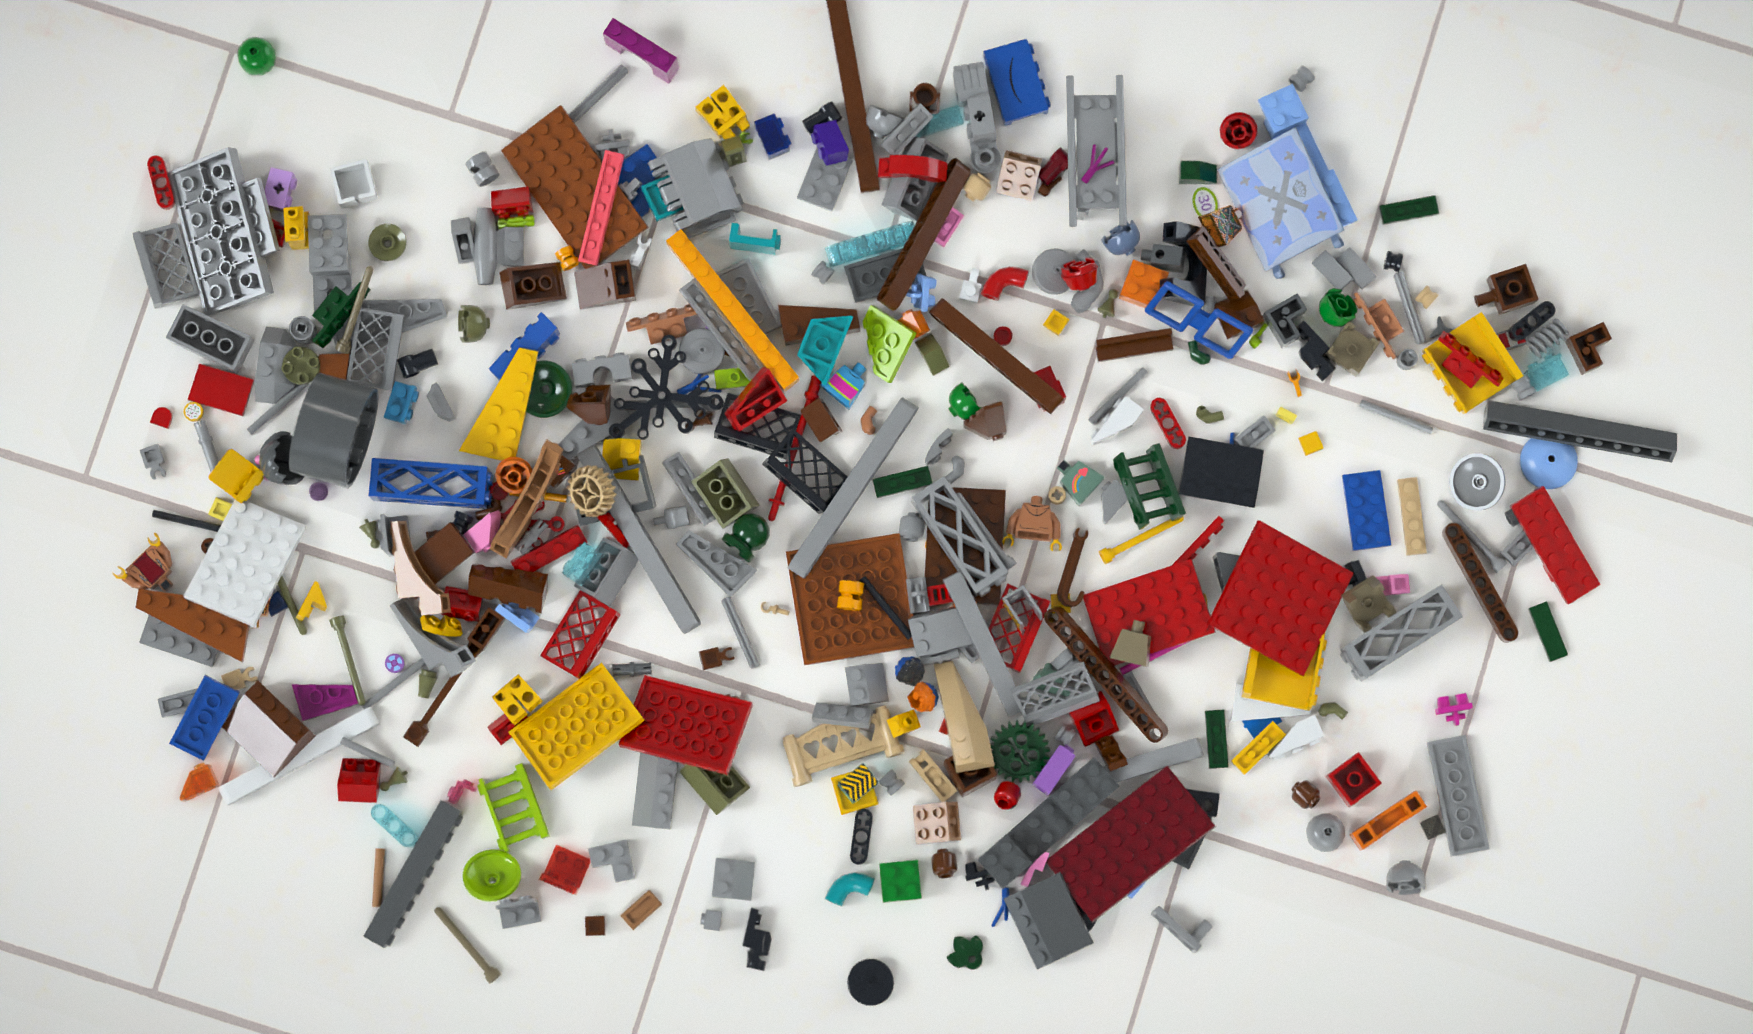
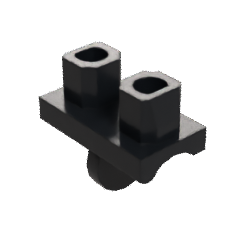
(973, 873)

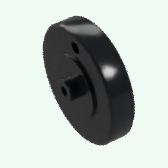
(870, 982)

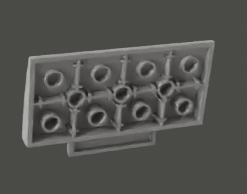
(225, 230)

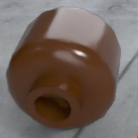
(1305, 794)
(944, 863)

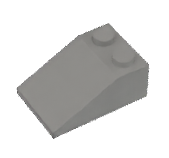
(938, 631)

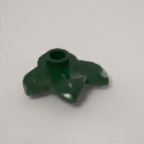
(964, 950)

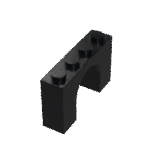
(1195, 281)

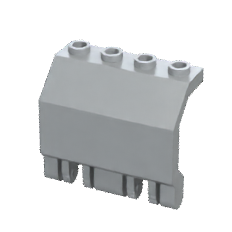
(696, 182)

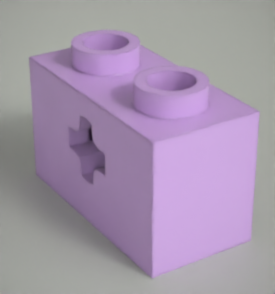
(277, 179)

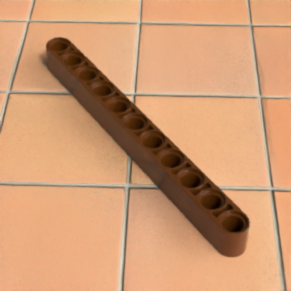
(853, 95)

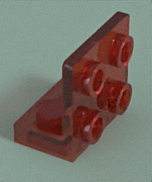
(565, 870)

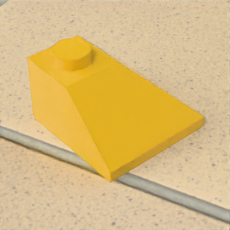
(617, 449)

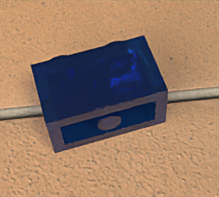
(772, 136)

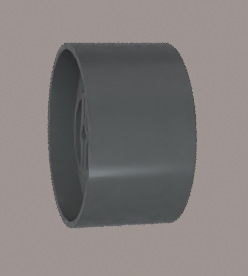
(333, 430)

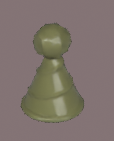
(1107, 308)
(369, 529)
(397, 778)

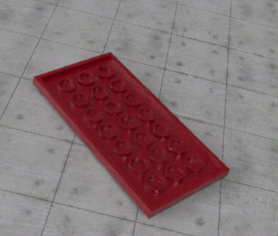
(1130, 843)

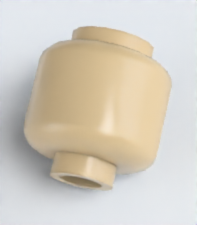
(977, 187)

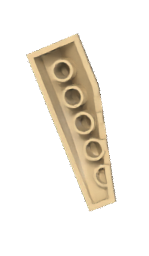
(964, 724)

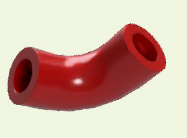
(1002, 278)

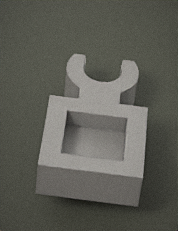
(152, 459)

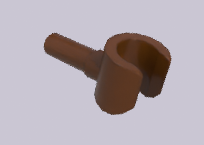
(1044, 190)

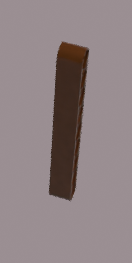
(923, 235)
(996, 356)
(1115, 676)

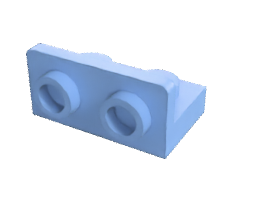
(522, 618)

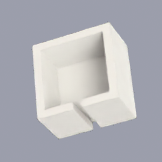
(353, 183)

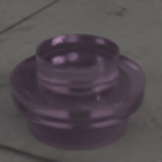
(318, 491)

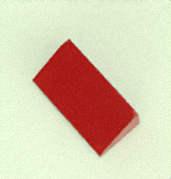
(501, 727)

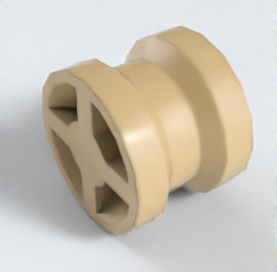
(1426, 297)

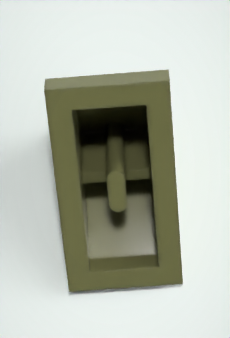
(734, 151)
(932, 354)

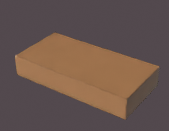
(641, 910)

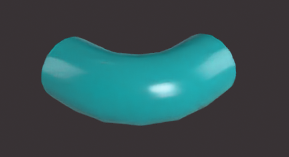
(849, 883)

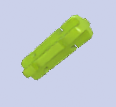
(516, 222)

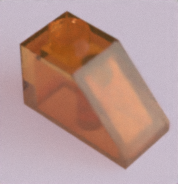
(198, 782)

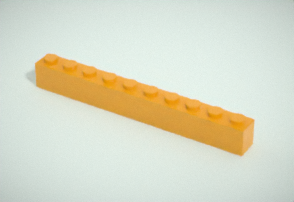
(732, 310)

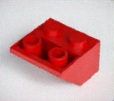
(511, 202)
(359, 780)

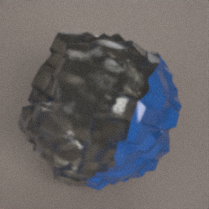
(909, 670)

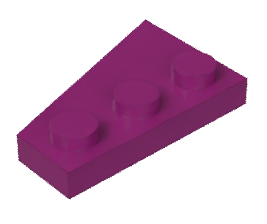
(323, 699)

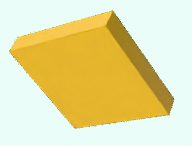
(844, 803)

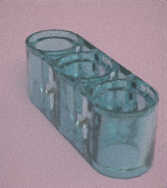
(385, 822)

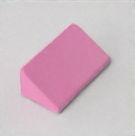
(949, 227)

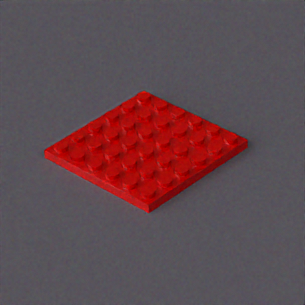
(1280, 598)

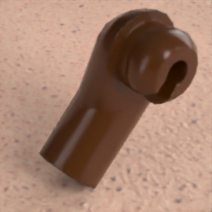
(496, 505)

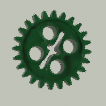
(1033, 742)

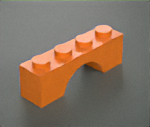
(1388, 820)

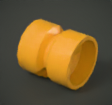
(850, 595)

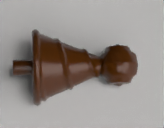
(706, 421)

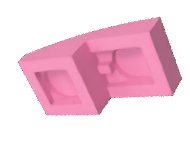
(1395, 584)
(1037, 865)

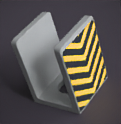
(1010, 599)

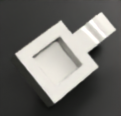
(638, 256)
(970, 289)

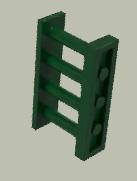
(1165, 481)

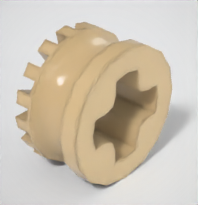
(1061, 491)

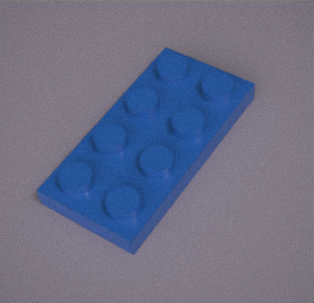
(1366, 510)
(204, 717)

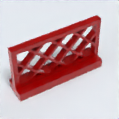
(1029, 634)
(595, 640)

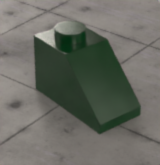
(1197, 172)

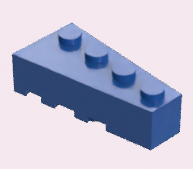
(537, 337)

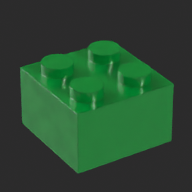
(900, 881)

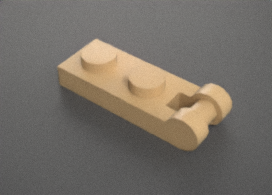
(933, 776)

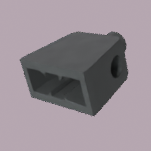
(1172, 261)

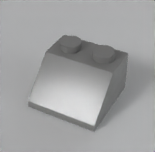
(866, 684)
(733, 879)

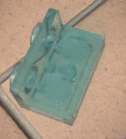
(1547, 372)
(582, 563)

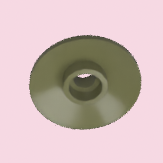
(385, 233)

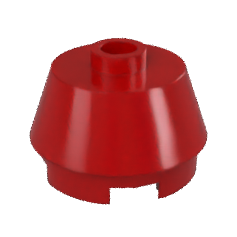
(1238, 130)
(1080, 274)

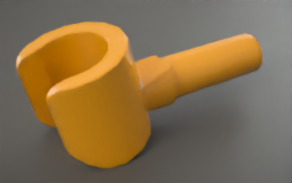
(1295, 380)

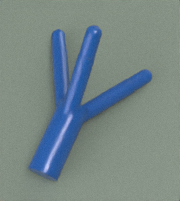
(690, 387)
(1005, 893)

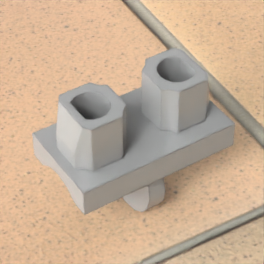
(622, 146)
(917, 595)

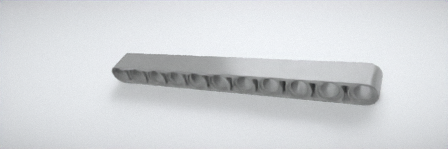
(853, 487)
(645, 548)

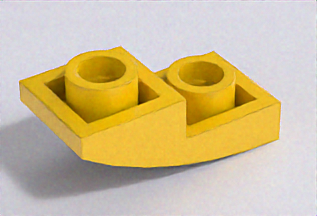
(445, 627)

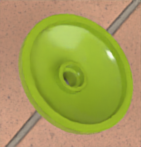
(489, 867)

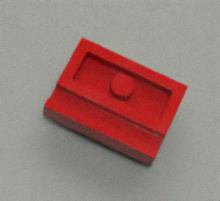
(607, 520)

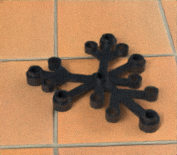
(643, 409)

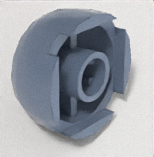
(1122, 239)

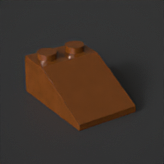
(532, 285)

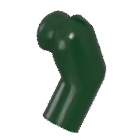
(1196, 355)

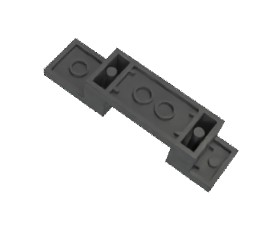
(1048, 822)

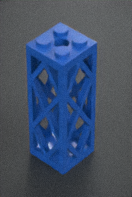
(482, 485)

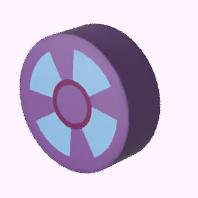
(394, 663)

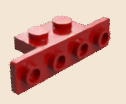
(1465, 364)

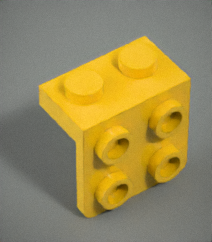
(236, 475)

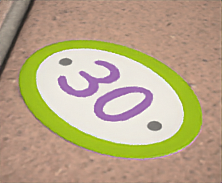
(1204, 201)

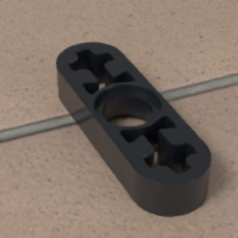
(1523, 322)
(864, 851)

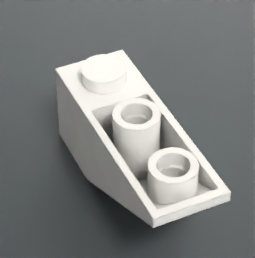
(1122, 418)
(1300, 734)

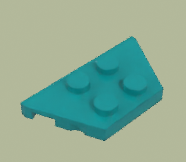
(823, 344)

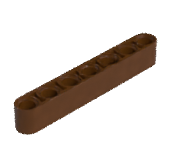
(1479, 572)

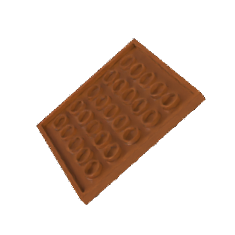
(843, 634)

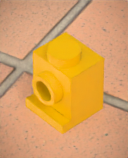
(903, 723)

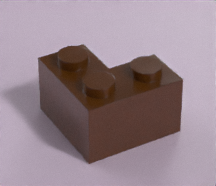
(1584, 345)

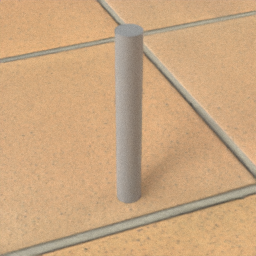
(367, 752)

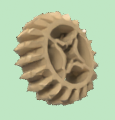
(587, 495)

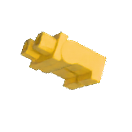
(725, 120)
(295, 225)

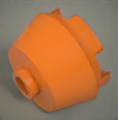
(513, 474)

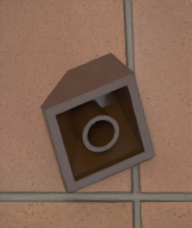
(1244, 310)

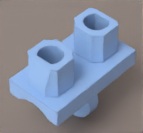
(920, 292)

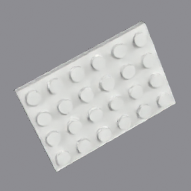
(245, 562)

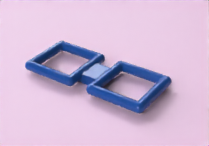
(1199, 320)

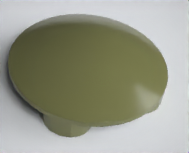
(301, 365)

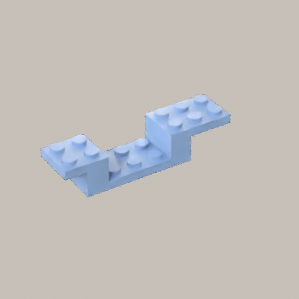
(1284, 112)

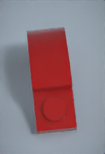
(914, 167)

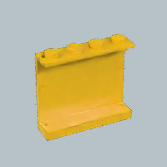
(1483, 343)
(1278, 685)

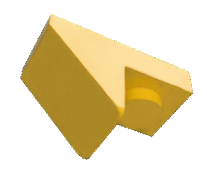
(313, 598)

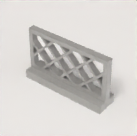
(149, 270)
(392, 349)
(1059, 704)

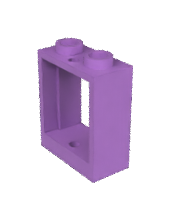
(1054, 769)

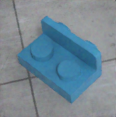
(401, 402)

